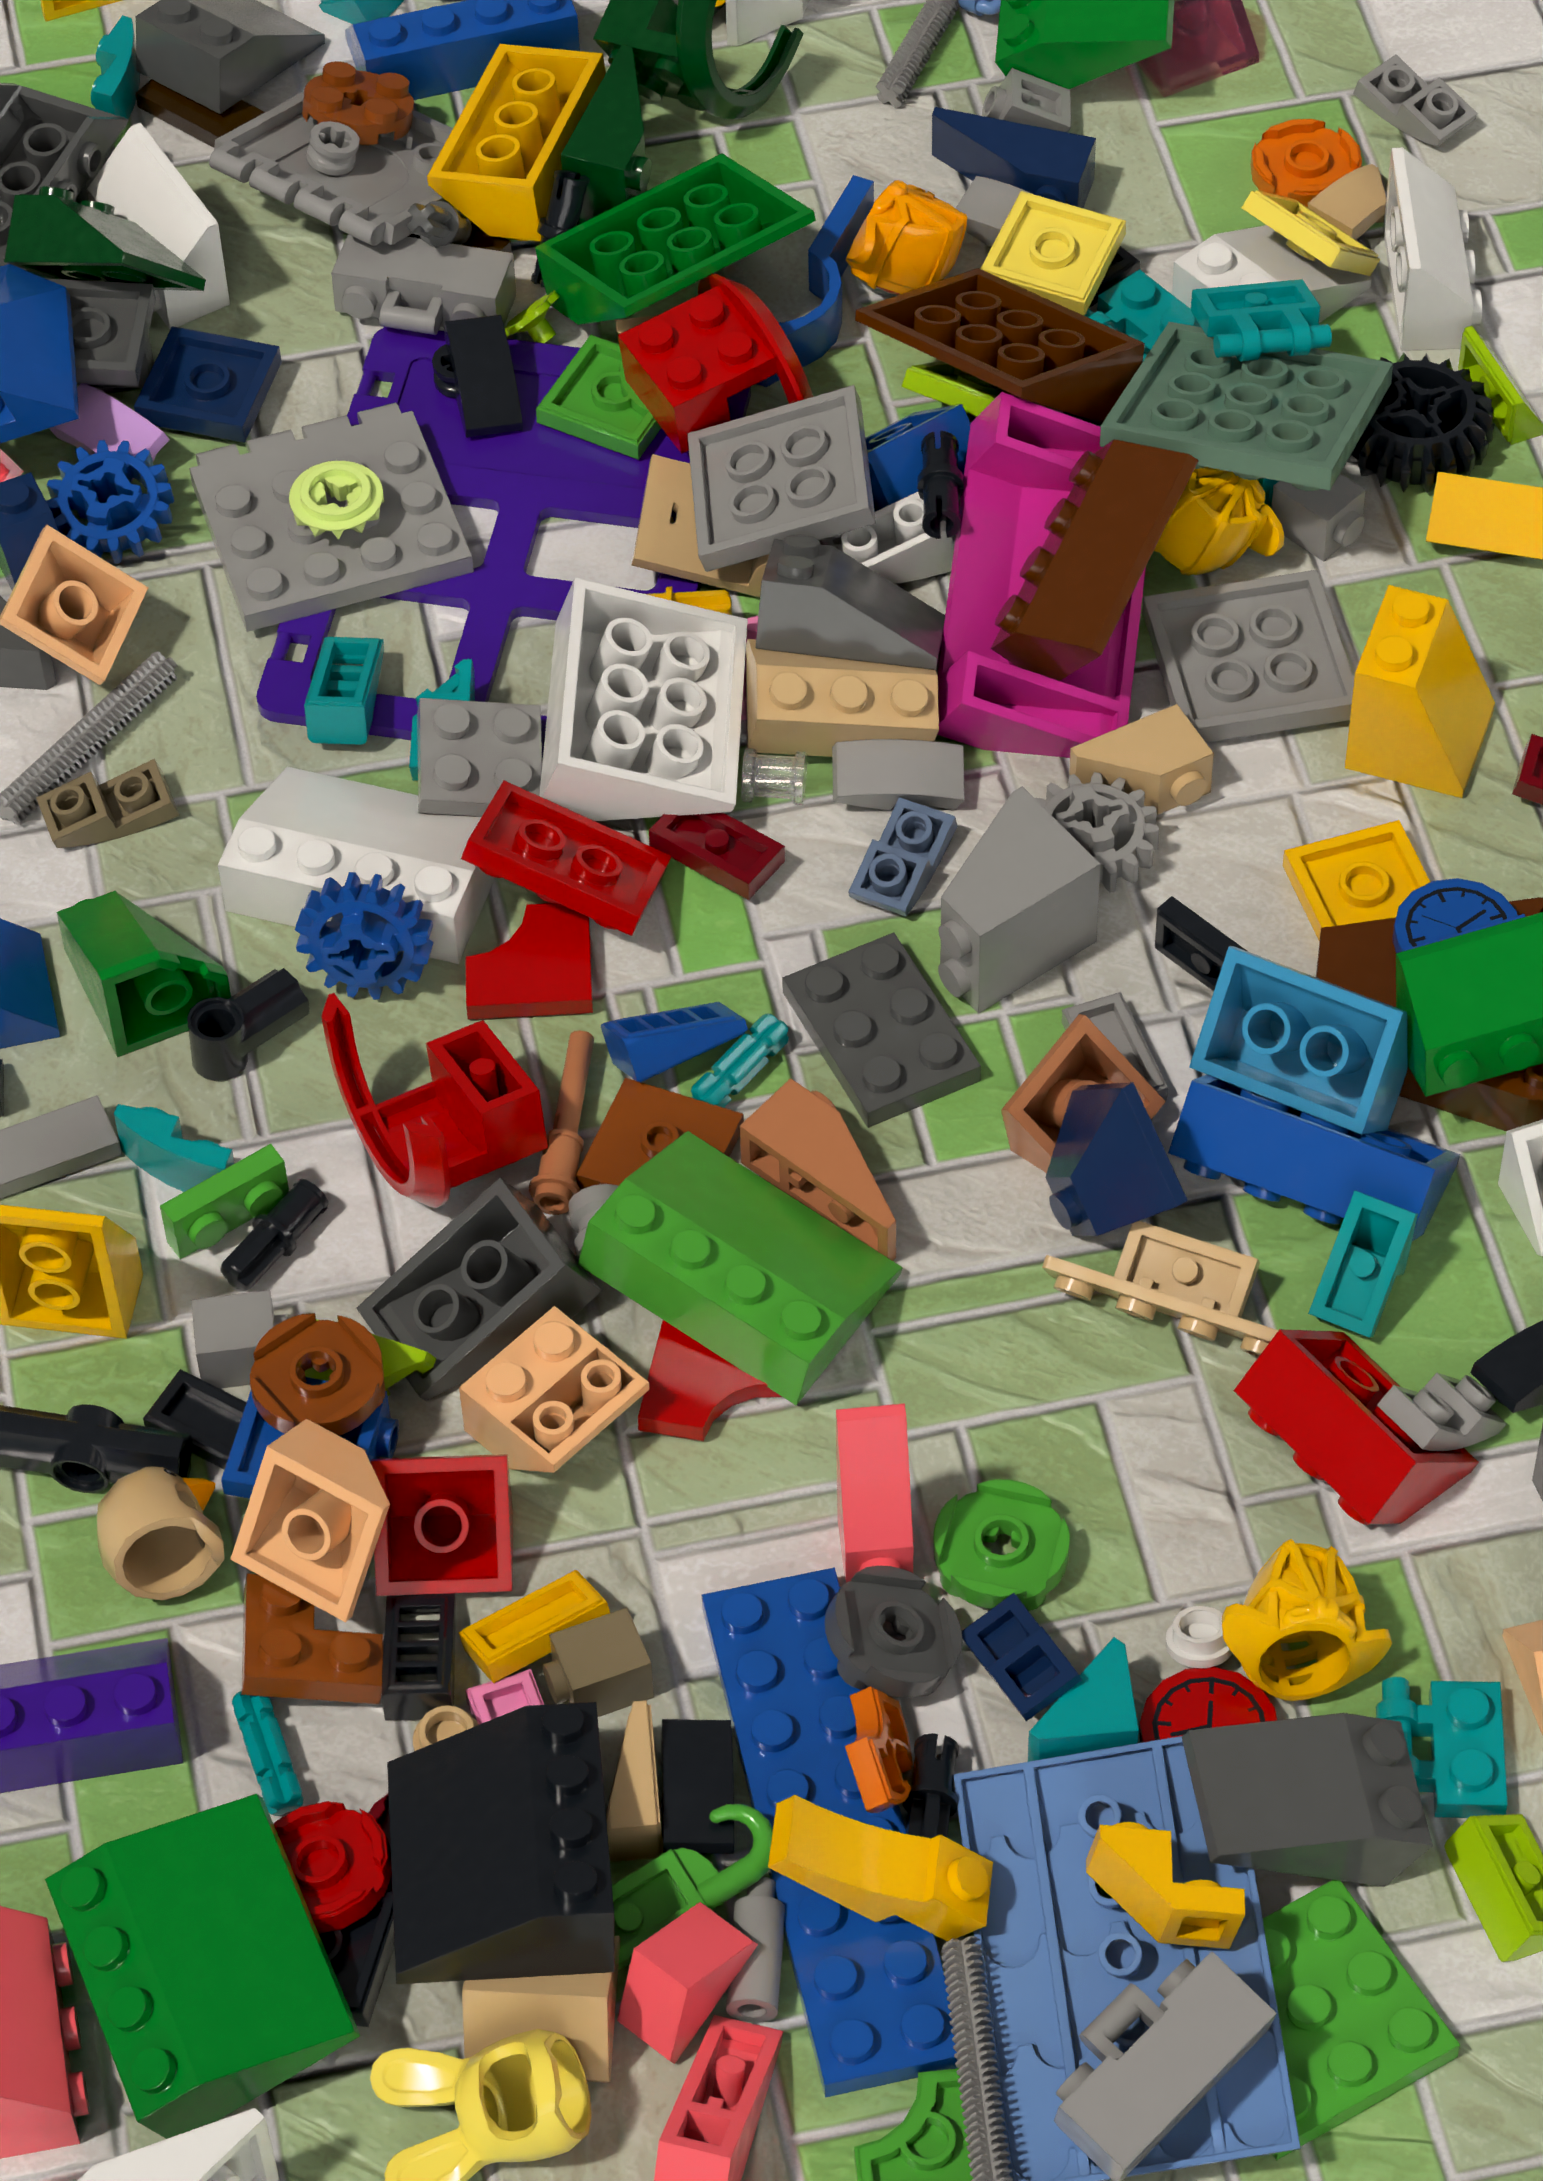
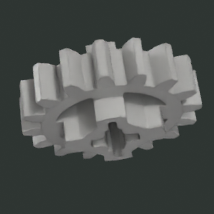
(1107, 824)

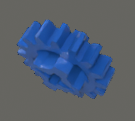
(114, 507)
(364, 935)

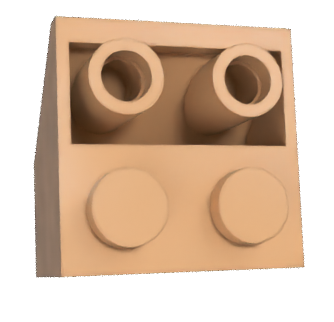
(547, 1394)

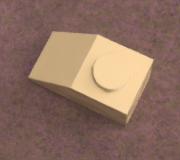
(1152, 754)

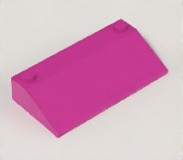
(1012, 482)

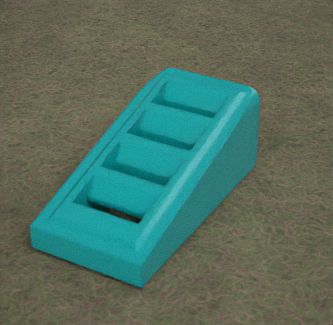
(344, 696)

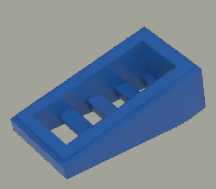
(661, 1040)

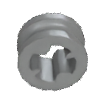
(332, 148)

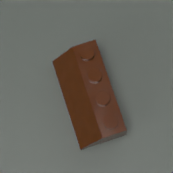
(1091, 557)

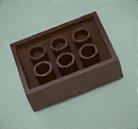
(1013, 341)

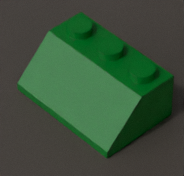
(1473, 1004)

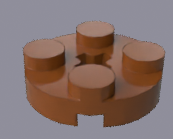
(360, 100)
(304, 1343)

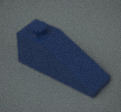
(1017, 154)

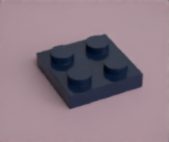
(208, 384)

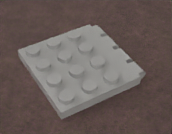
(364, 202)
(288, 572)

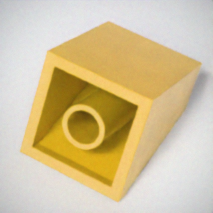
(1418, 697)

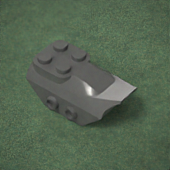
(49, 145)

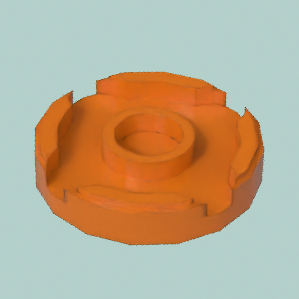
(1302, 159)

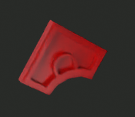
(535, 971)
(691, 1387)

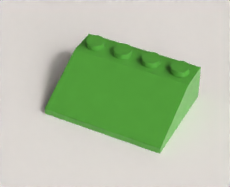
(736, 1264)

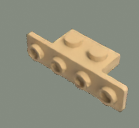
(1175, 1277)

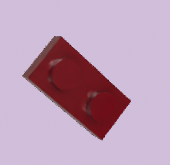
(719, 849)

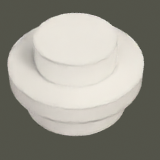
(1197, 1638)

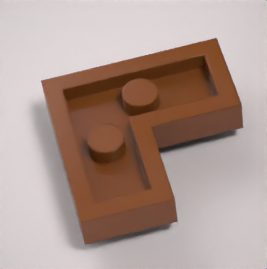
(294, 1660)

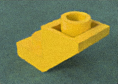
(1137, 1873)

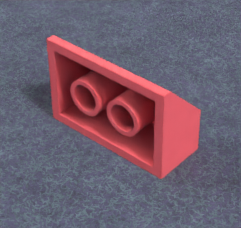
(36, 2033)

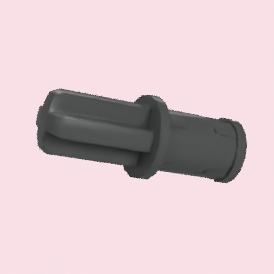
(439, 224)

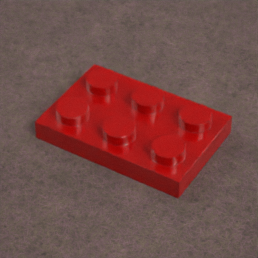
(566, 858)

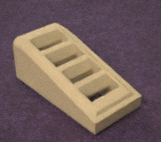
(634, 1801)

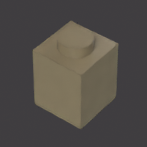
(600, 1664)

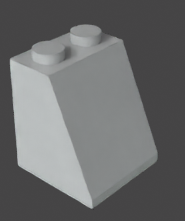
(1016, 905)

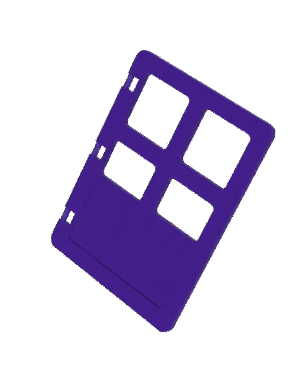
(514, 473)

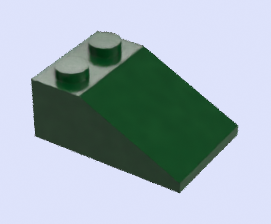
(610, 141)
(90, 244)

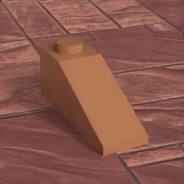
(810, 1154)

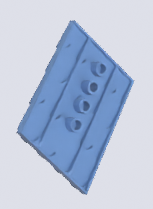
(1066, 1952)

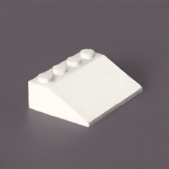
(642, 706)
(329, 826)

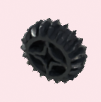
(1426, 425)

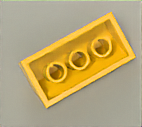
(513, 135)

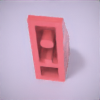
(873, 1488)
(719, 2104)

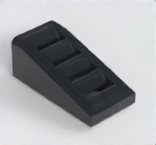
(415, 1698)

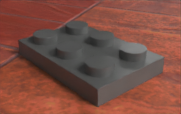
(881, 1029)

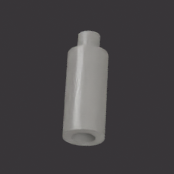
(756, 1988)

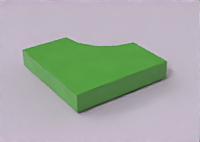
(598, 403)
(928, 2141)

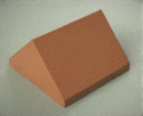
(1039, 1104)

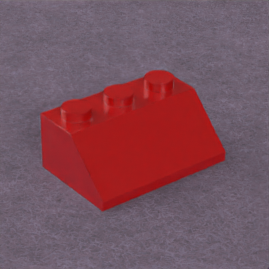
(1323, 1403)

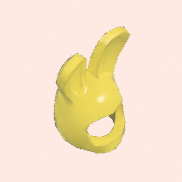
(511, 2100)

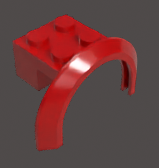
(704, 353)
(451, 1130)

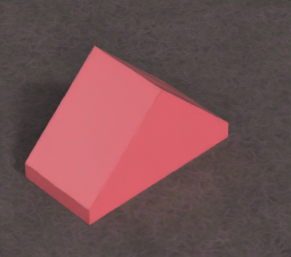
(681, 1978)

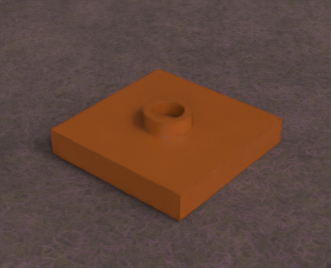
(646, 1122)

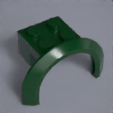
(677, 57)

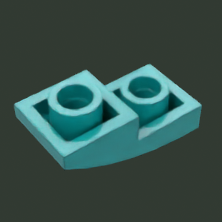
(119, 81)
(158, 1147)

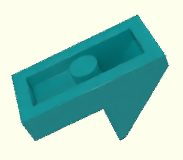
(1364, 1264)

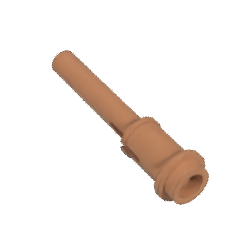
(560, 1161)

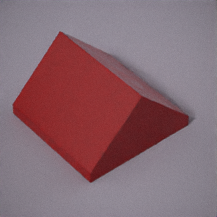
(445, 1525)

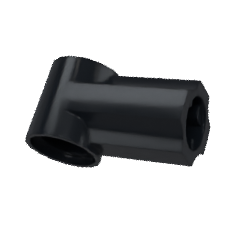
(228, 1029)

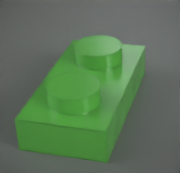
(224, 1201)

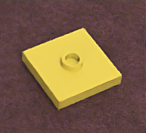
(1310, 233)
(1055, 250)

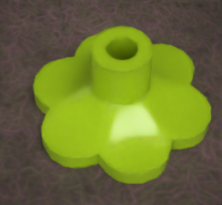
(534, 320)

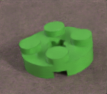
(979, 1517)

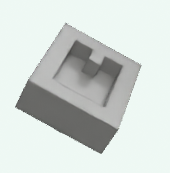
(1029, 102)

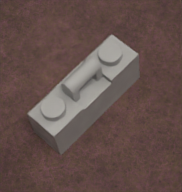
(422, 284)
(1142, 2094)

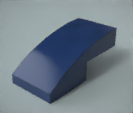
(1020, 1657)

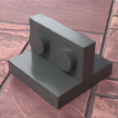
(111, 331)

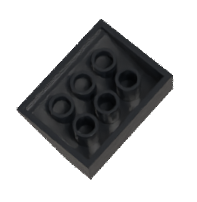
(503, 1851)

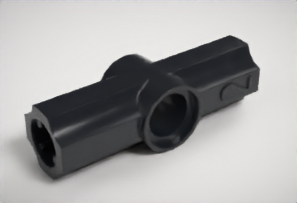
(88, 1446)

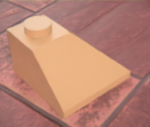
(73, 605)
(313, 1518)

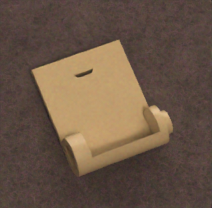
(673, 546)

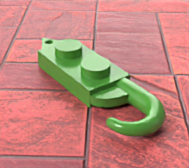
(684, 1878)

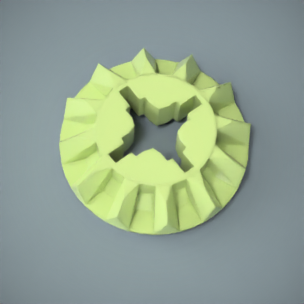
(340, 480)

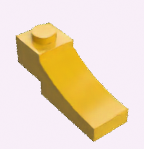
(881, 1869)

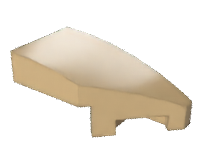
(1353, 201)

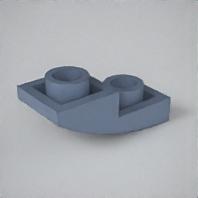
(904, 858)

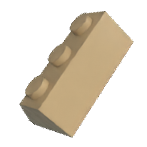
(821, 700)

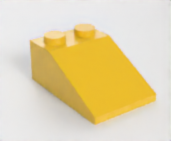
(67, 1272)

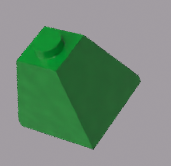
(136, 971)

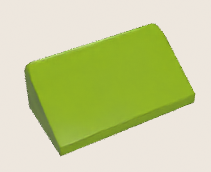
(1511, 408)
(1503, 1880)

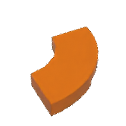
(879, 1750)

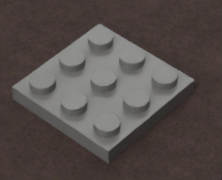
(780, 477)
(1251, 655)

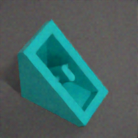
(1092, 1713)

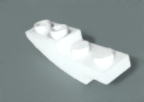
(897, 543)

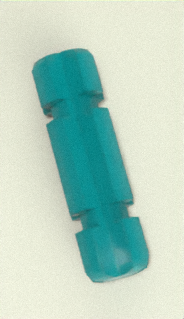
(742, 1061)
(268, 1753)

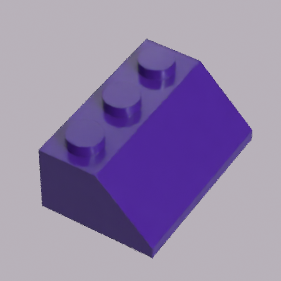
(88, 1715)

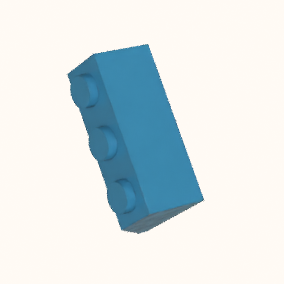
(1304, 1043)

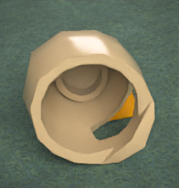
(157, 1534)

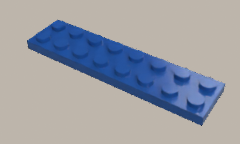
(864, 1985)

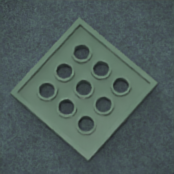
(1254, 417)

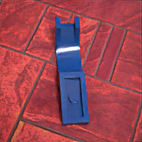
(819, 329)

